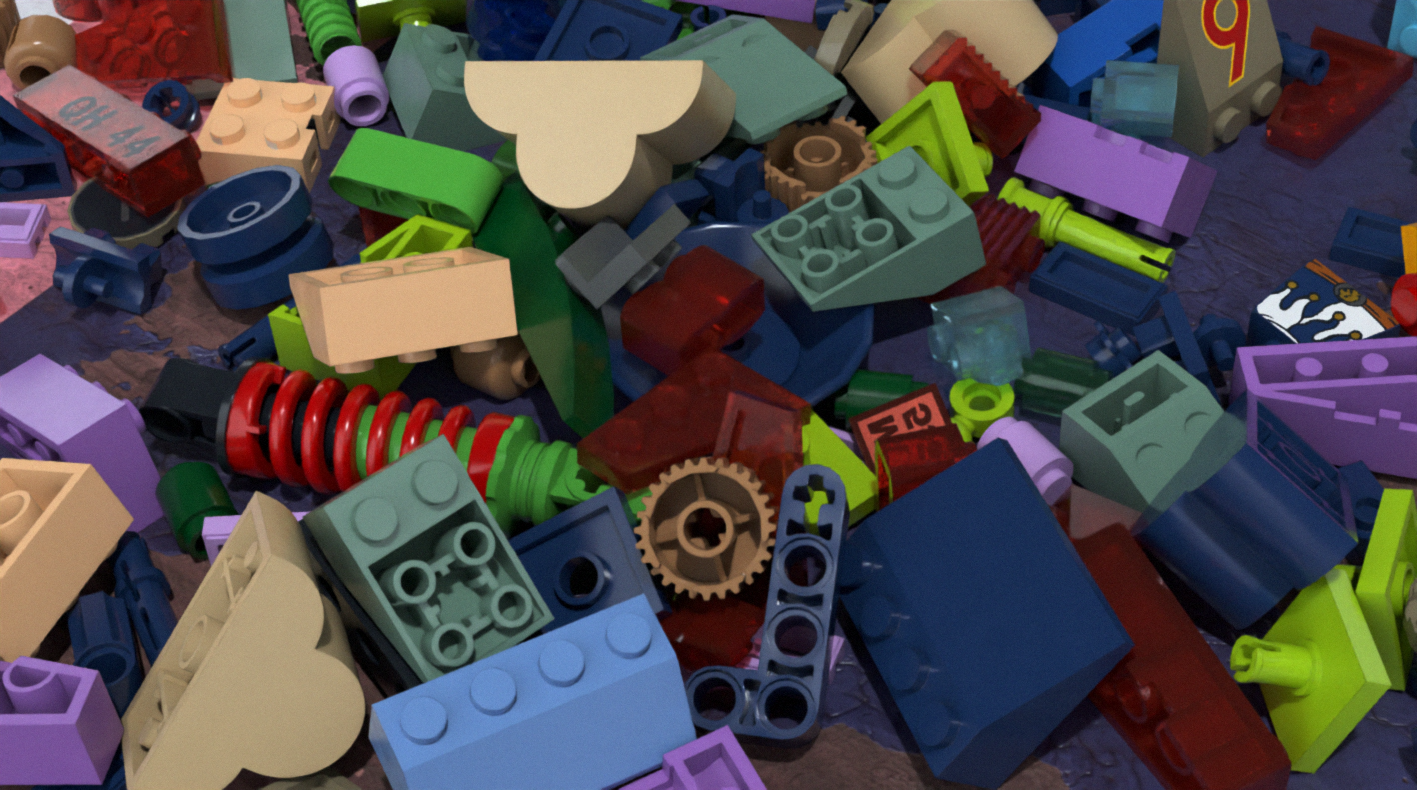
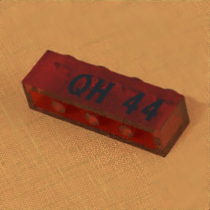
(114, 139)

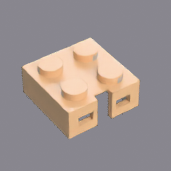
(267, 126)

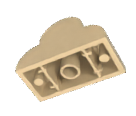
(1006, 31)
(601, 132)
(250, 671)

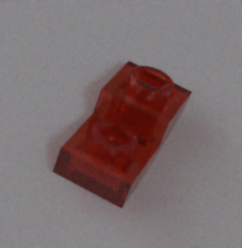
(710, 630)

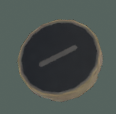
(843, 38)
(99, 209)

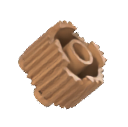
(814, 159)
(689, 560)

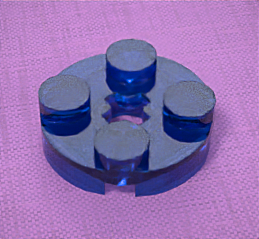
(509, 28)

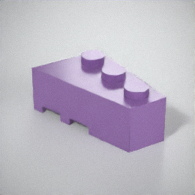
(1115, 174)
(1341, 397)
(64, 418)

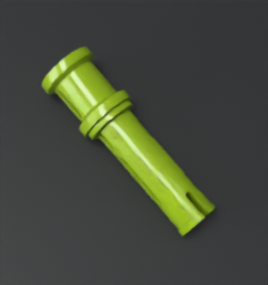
(1064, 225)

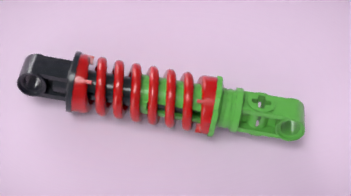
(269, 421)

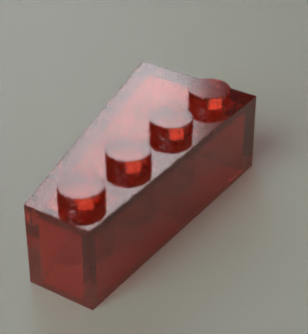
(1171, 689)

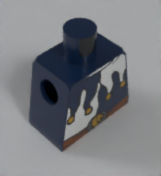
(1317, 308)

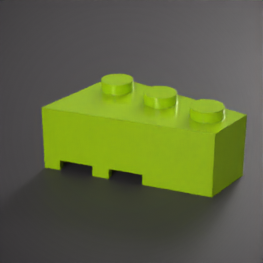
(411, 238)

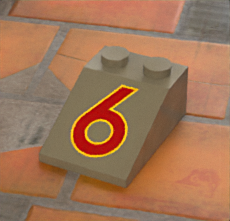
(1225, 68)

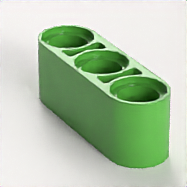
(415, 178)

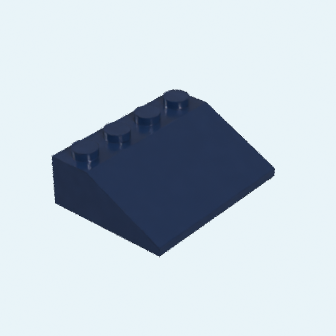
(979, 615)

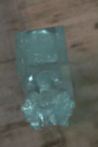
(1135, 98)
(981, 336)

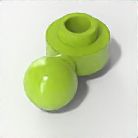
(978, 406)

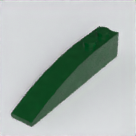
(555, 323)

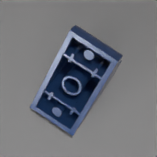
(1250, 514)

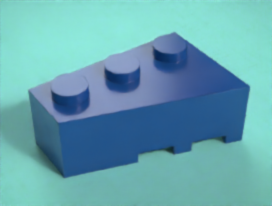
(1113, 32)

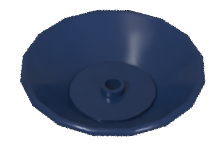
(788, 344)

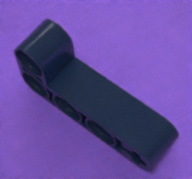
(788, 607)

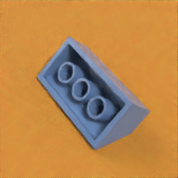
(545, 715)

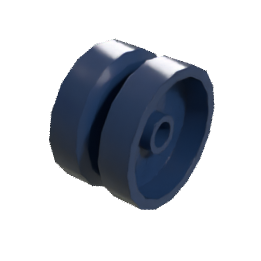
(254, 235)

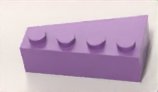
(55, 724)

